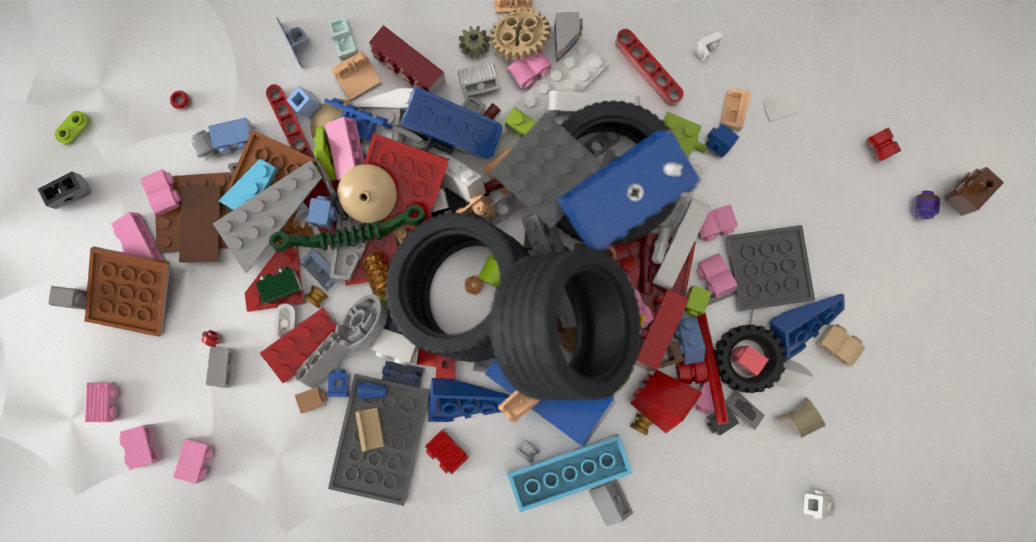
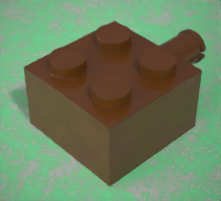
(973, 191)

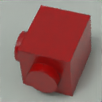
(445, 367)

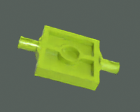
(685, 132)

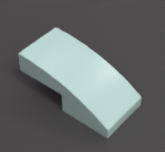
(342, 37)

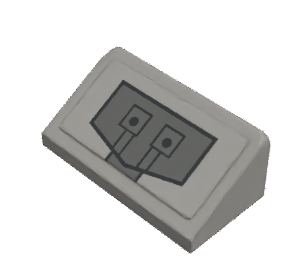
(744, 410)

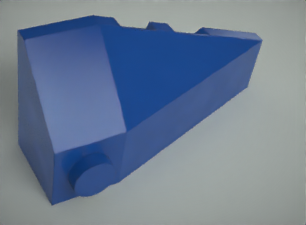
(802, 323)
(457, 399)

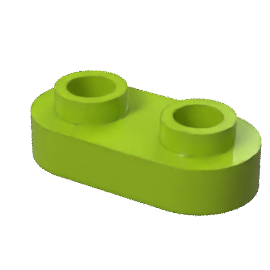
(72, 129)

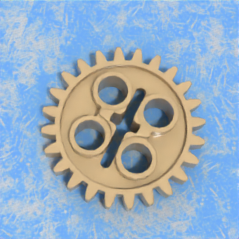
(531, 33)

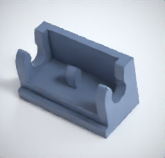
(318, 268)

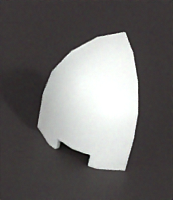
(794, 375)

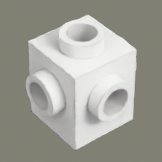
(819, 504)

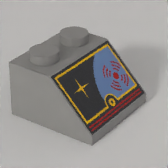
(567, 30)

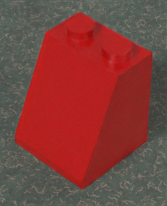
(664, 400)

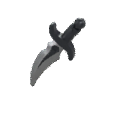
(418, 137)
(344, 216)

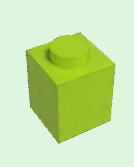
(697, 301)

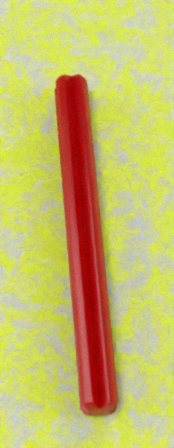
(713, 373)

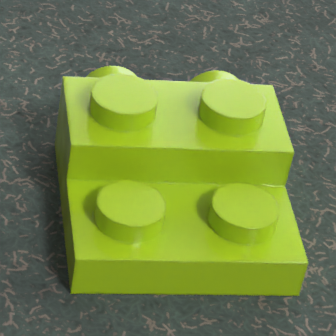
(323, 153)

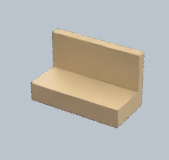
(370, 429)

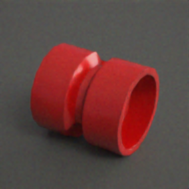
(883, 144)
(692, 372)

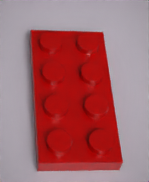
(298, 344)

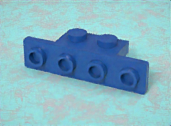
(365, 122)

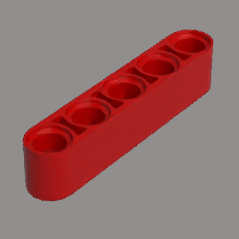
(648, 59)
(288, 119)

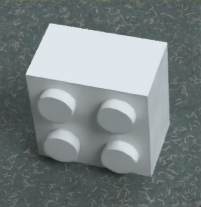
(396, 346)

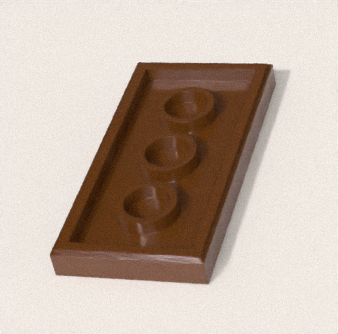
(197, 233)

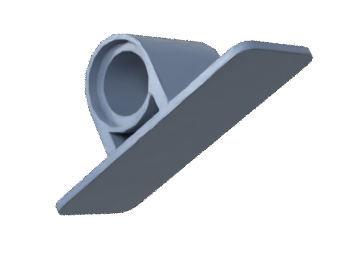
(291, 35)

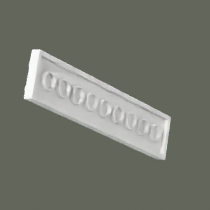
(569, 74)

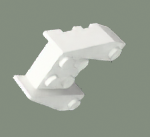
(389, 106)

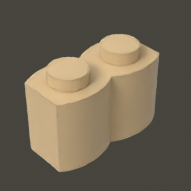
(841, 345)

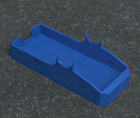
(451, 124)

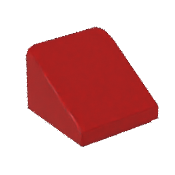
(426, 358)

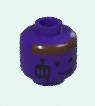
(926, 205)

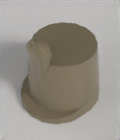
(805, 419)

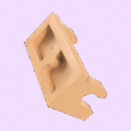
(735, 109)
(517, 406)

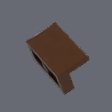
(674, 355)

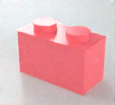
(748, 360)

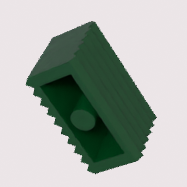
(279, 285)

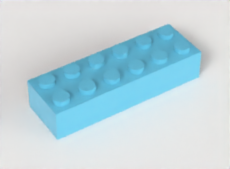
(569, 472)

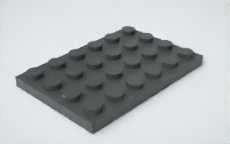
(386, 470)

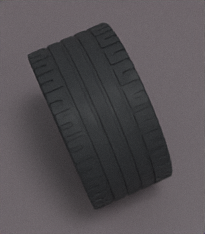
(627, 121)
(413, 273)
(527, 330)

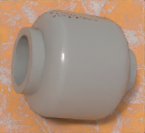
(202, 145)

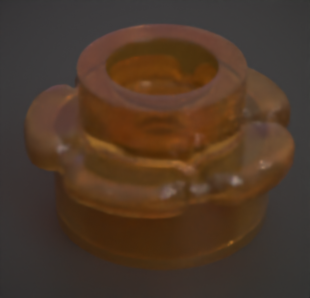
(478, 285)

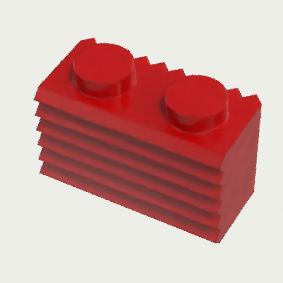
(446, 452)

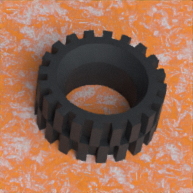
(770, 347)

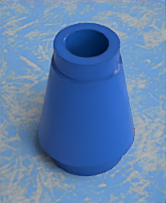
(370, 390)

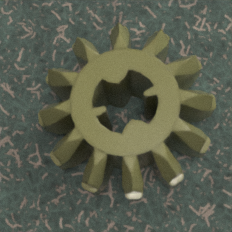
(466, 45)

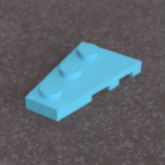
(250, 184)

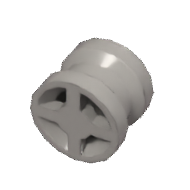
(527, 451)

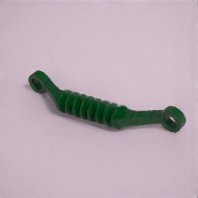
(321, 240)

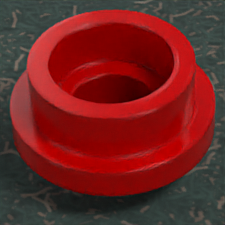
(174, 99)
(210, 338)

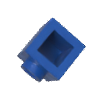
(721, 140)

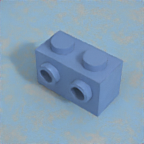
(230, 135)
(322, 213)
(690, 340)

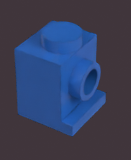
(344, 389)

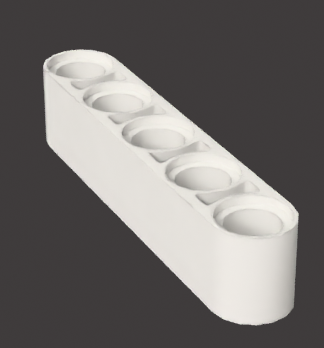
(572, 101)
(681, 244)

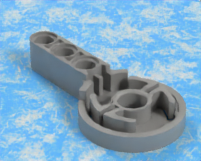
(358, 331)

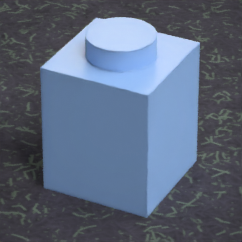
(304, 102)

